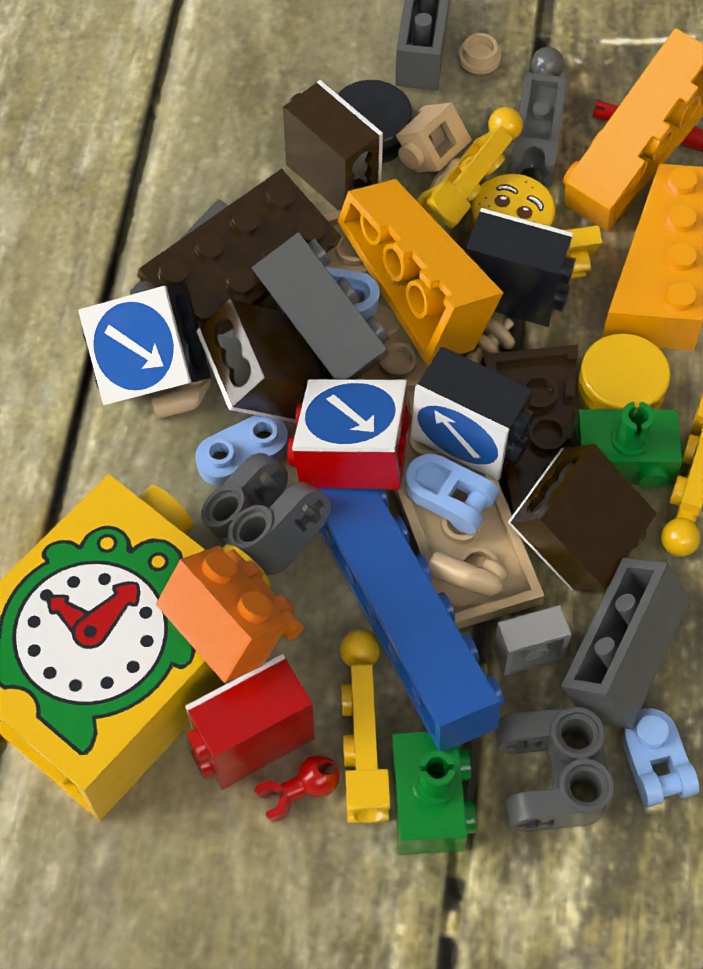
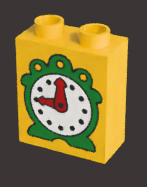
(86, 654)

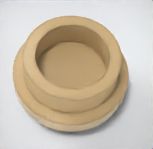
(480, 54)

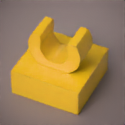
(584, 244)

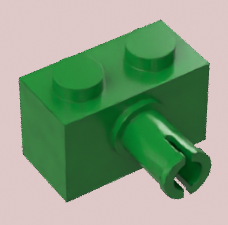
(638, 442)
(430, 795)

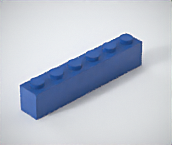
(410, 618)

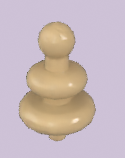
(496, 335)

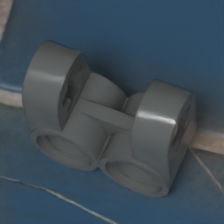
(260, 519)
(557, 806)

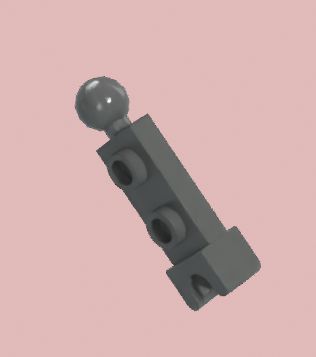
(541, 115)

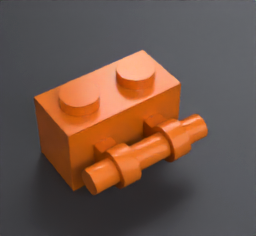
(227, 611)

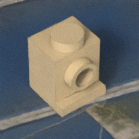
(424, 142)

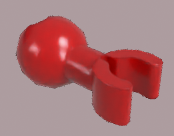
(308, 781)

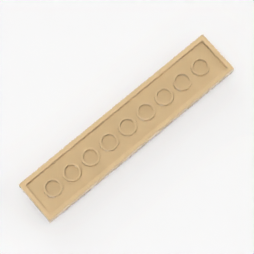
(429, 531)

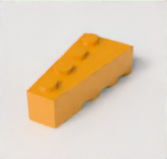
(639, 134)
(419, 269)
(663, 272)

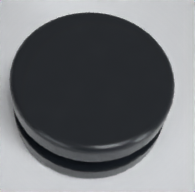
(383, 107)

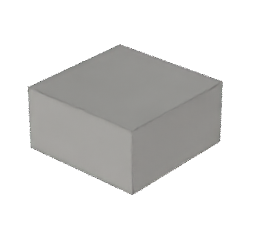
(531, 640)

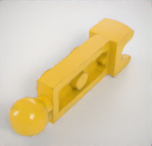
(451, 197)
(681, 535)
(366, 785)

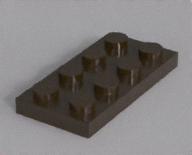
(221, 252)

